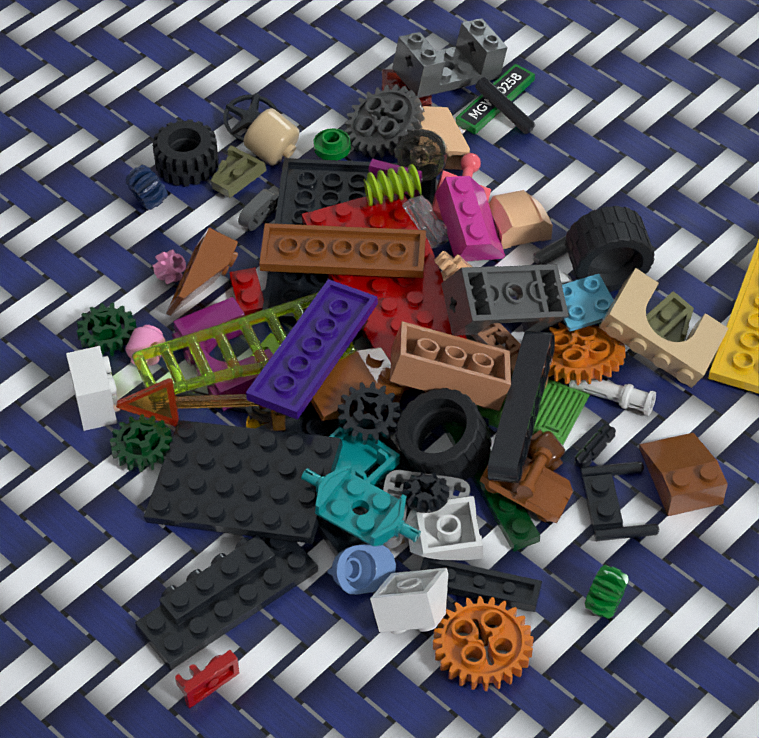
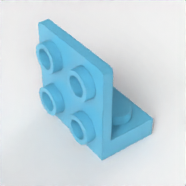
(586, 302)

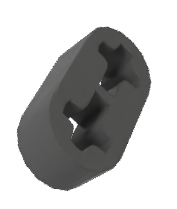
(258, 210)

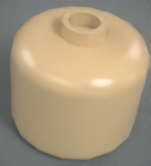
(271, 137)

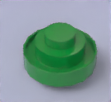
(332, 144)

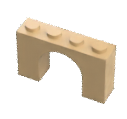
(628, 324)

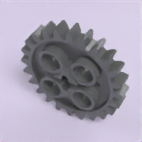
(383, 120)

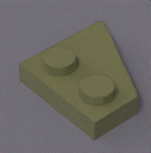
(236, 172)
(671, 318)

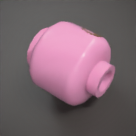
(143, 338)

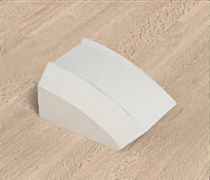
(449, 532)

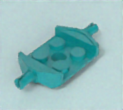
(344, 491)

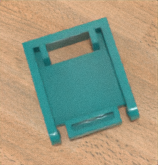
(364, 457)

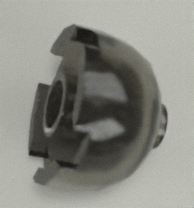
(425, 151)

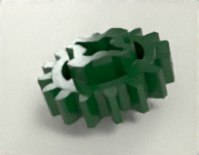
(106, 328)
(140, 442)

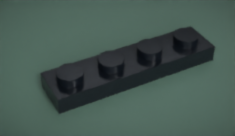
(476, 581)

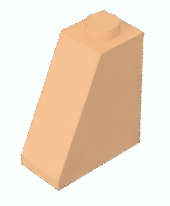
(442, 122)

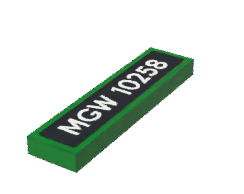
(482, 111)

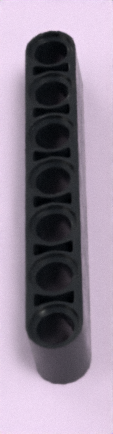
(521, 407)

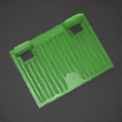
(557, 410)

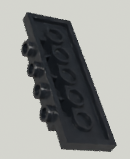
(223, 596)

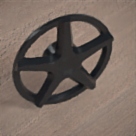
(247, 116)

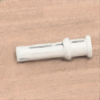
(625, 395)

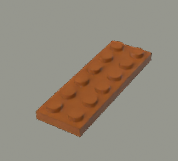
(343, 250)

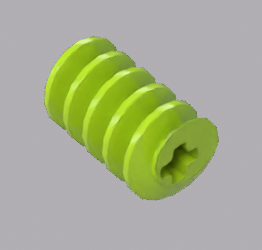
(392, 184)

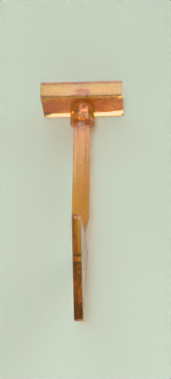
(164, 404)

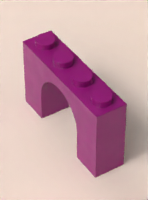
(206, 318)

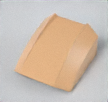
(520, 219)

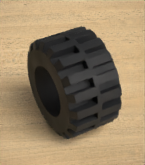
(185, 152)

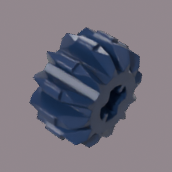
(146, 187)

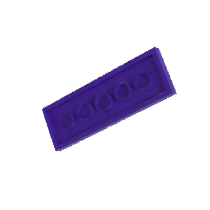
(312, 349)

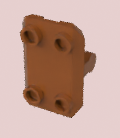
(539, 487)

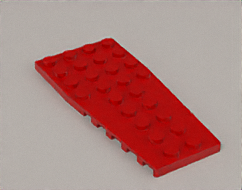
(399, 298)

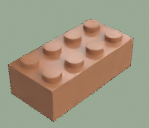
(441, 360)

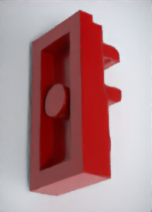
(203, 683)

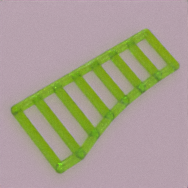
(218, 332)

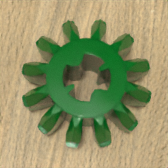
(606, 591)

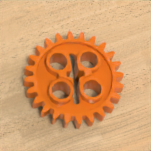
(585, 354)
(510, 636)

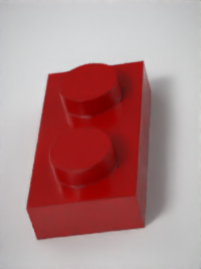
(247, 290)

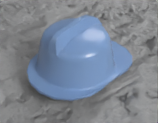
(362, 568)

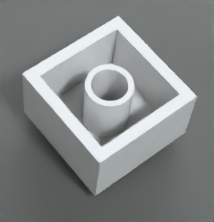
(93, 387)

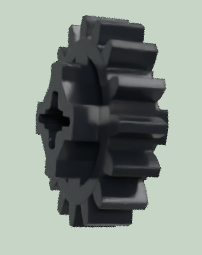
(371, 401)

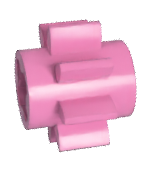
(169, 266)

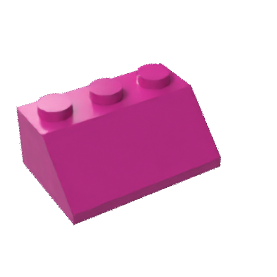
(468, 219)

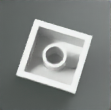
(411, 601)

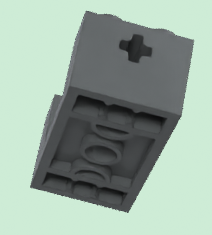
(430, 71)
(481, 297)

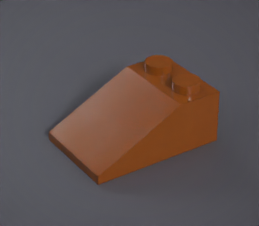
(208, 261)
(362, 366)
(684, 473)

